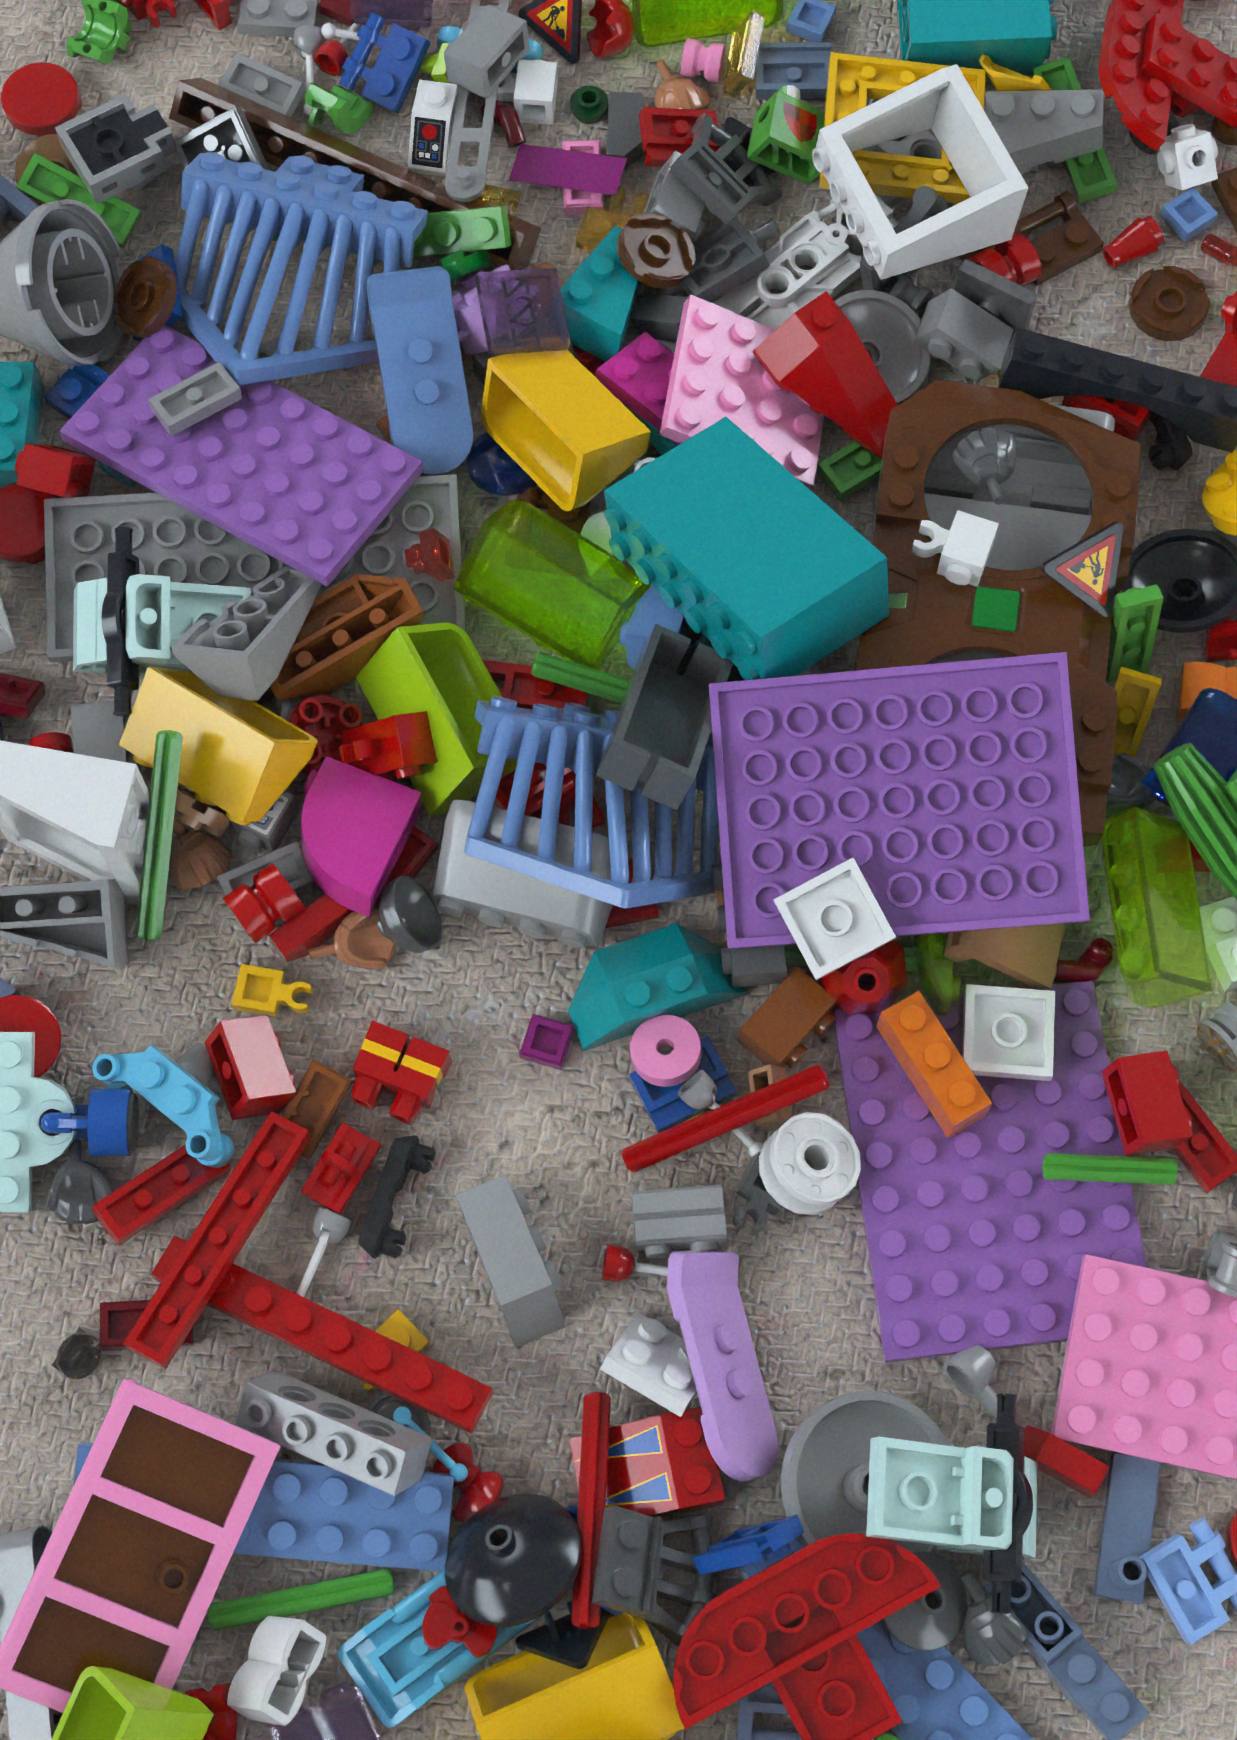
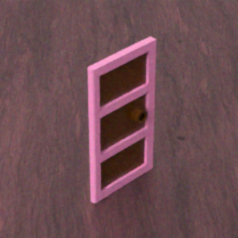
(135, 1547)

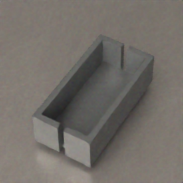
(664, 719)

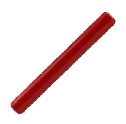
(725, 1118)
(591, 1504)

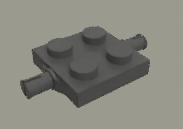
(725, 260)

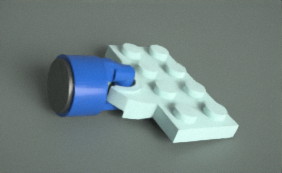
(43, 1121)

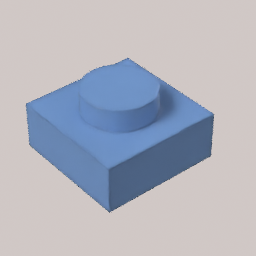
(811, 19)
(1188, 214)

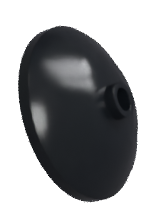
(1190, 566)
(525, 1573)

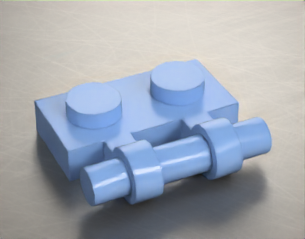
(1183, 1585)

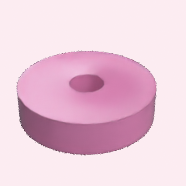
(665, 1032)

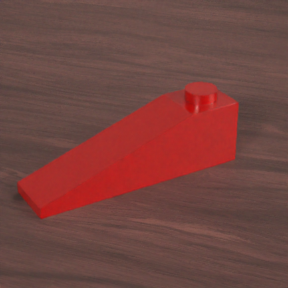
(831, 370)

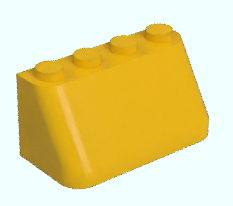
(560, 424)
(231, 748)
(615, 1697)

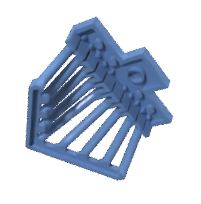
(299, 203)
(577, 741)

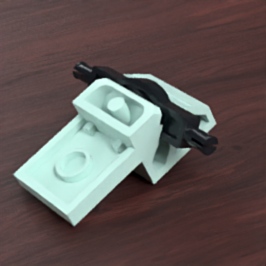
(136, 619)
(961, 1498)

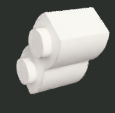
(275, 1676)

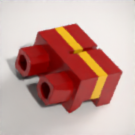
(398, 1067)

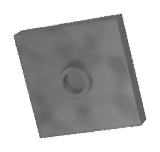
(996, 295)

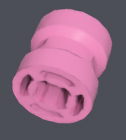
(700, 60)

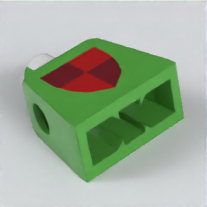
(786, 134)

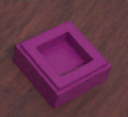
(547, 1042)

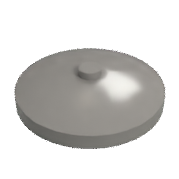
(830, 1456)

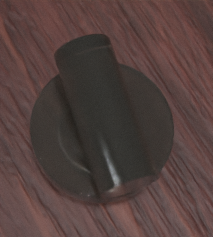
(78, 1355)

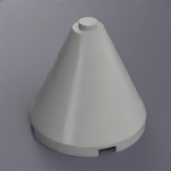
(61, 284)

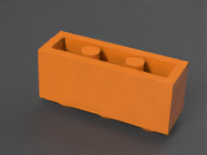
(933, 1064)

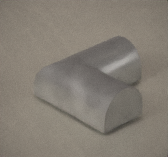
(226, 135)

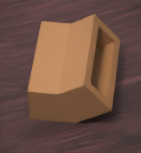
(757, 1079)

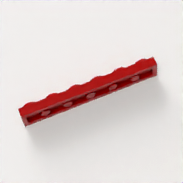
(217, 1240)

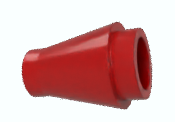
(1136, 241)

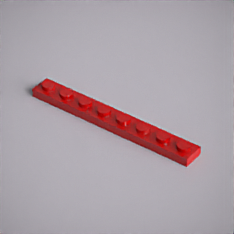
(343, 1344)

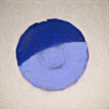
(495, 470)

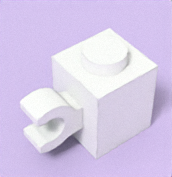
(532, 91)
(962, 548)

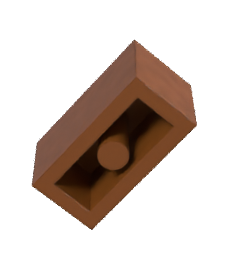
(788, 1021)

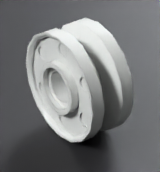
(793, 1180)

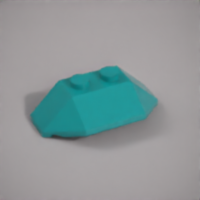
(646, 978)

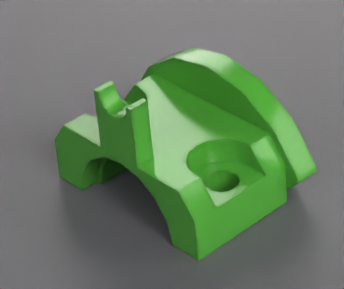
(101, 31)
(345, 107)

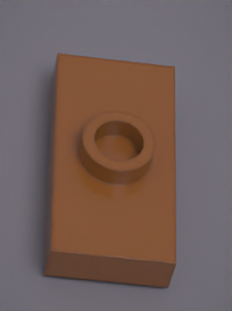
(317, 1102)

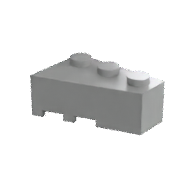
(1046, 124)
(69, 918)
(512, 1259)

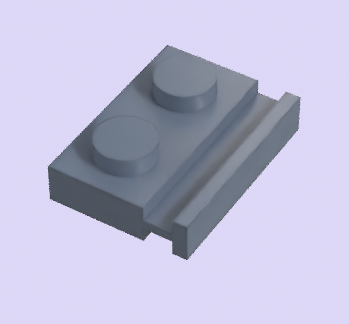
(792, 64)

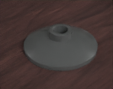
(929, 1628)

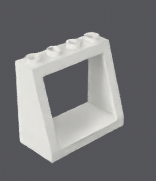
(972, 146)
(76, 812)

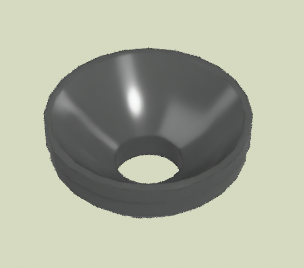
(409, 916)

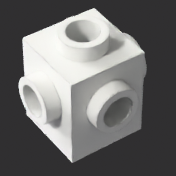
(1188, 157)

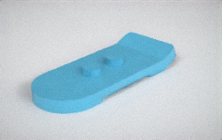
(396, 1665)

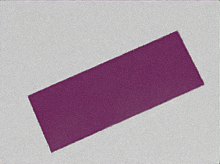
(568, 169)

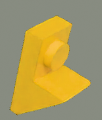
(1135, 703)

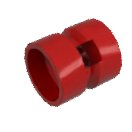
(1012, 259)
(264, 902)

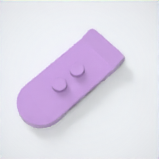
(723, 1362)

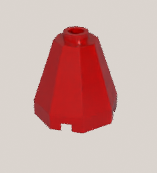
(883, 985)

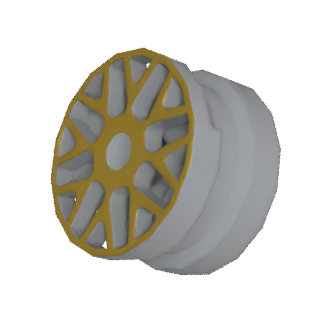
(1220, 1036)

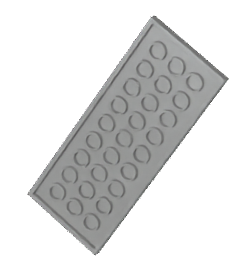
(198, 552)

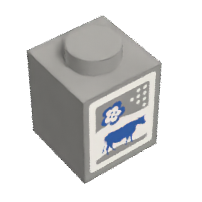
(272, 827)

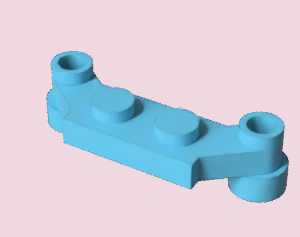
(175, 1095)

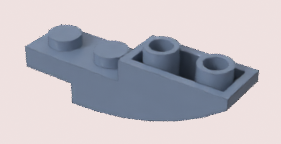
(1072, 1662)

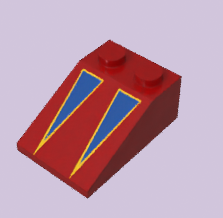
(659, 1466)

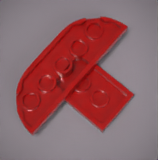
(1149, 56)
(799, 1632)

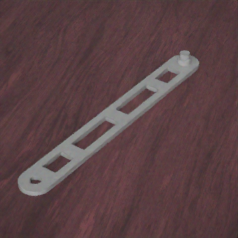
(468, 182)

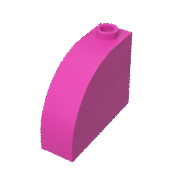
(354, 831)

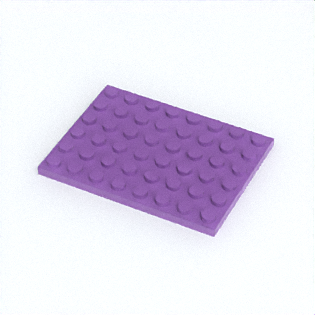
(930, 775)
(965, 1225)

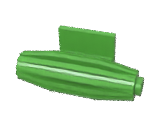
(1204, 809)

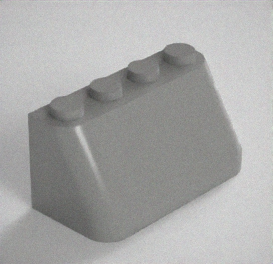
(513, 898)

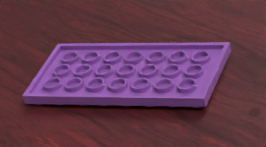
(258, 469)

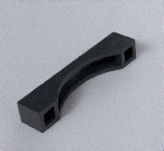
(1057, 367)

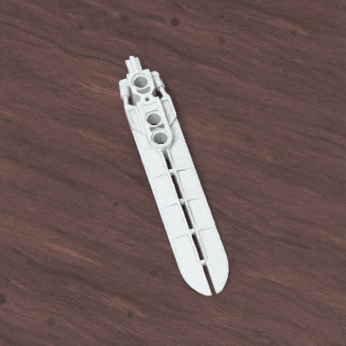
(809, 242)

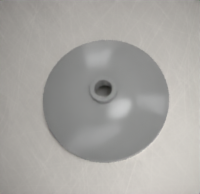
(888, 334)

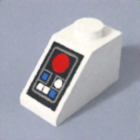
(432, 127)

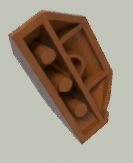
(344, 634)

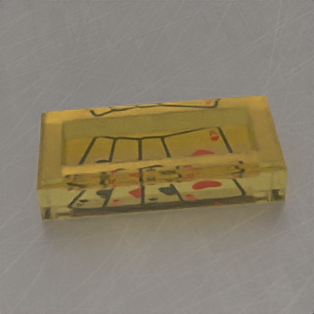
(743, 54)

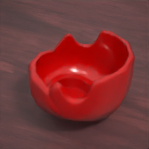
(612, 30)

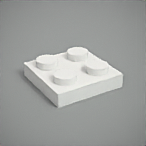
(834, 918)
(1009, 1032)
(653, 1364)

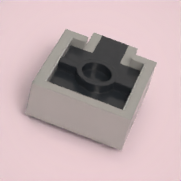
(116, 146)

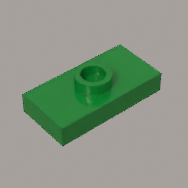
(460, 265)

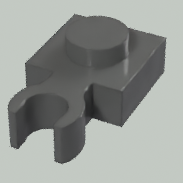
(758, 1199)

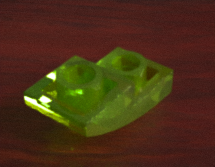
(936, 973)

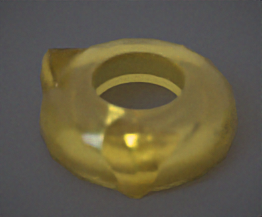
(500, 196)

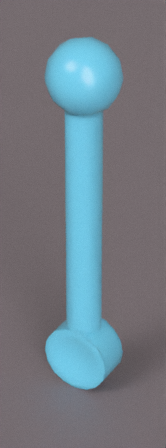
(403, 1416)

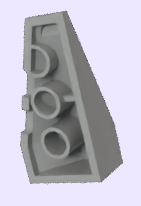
(252, 638)

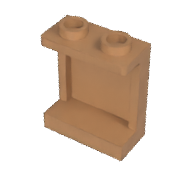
(1020, 952)

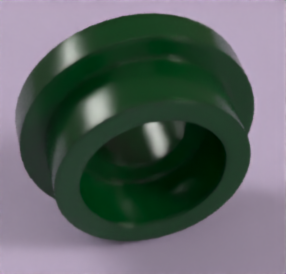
(591, 112)

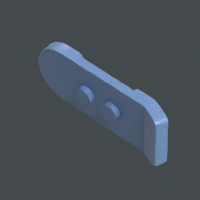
(421, 366)

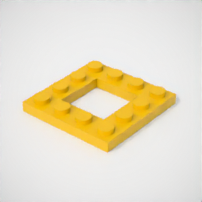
(862, 77)

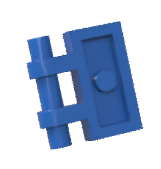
(394, 68)

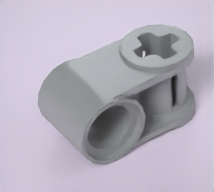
(1221, 1262)

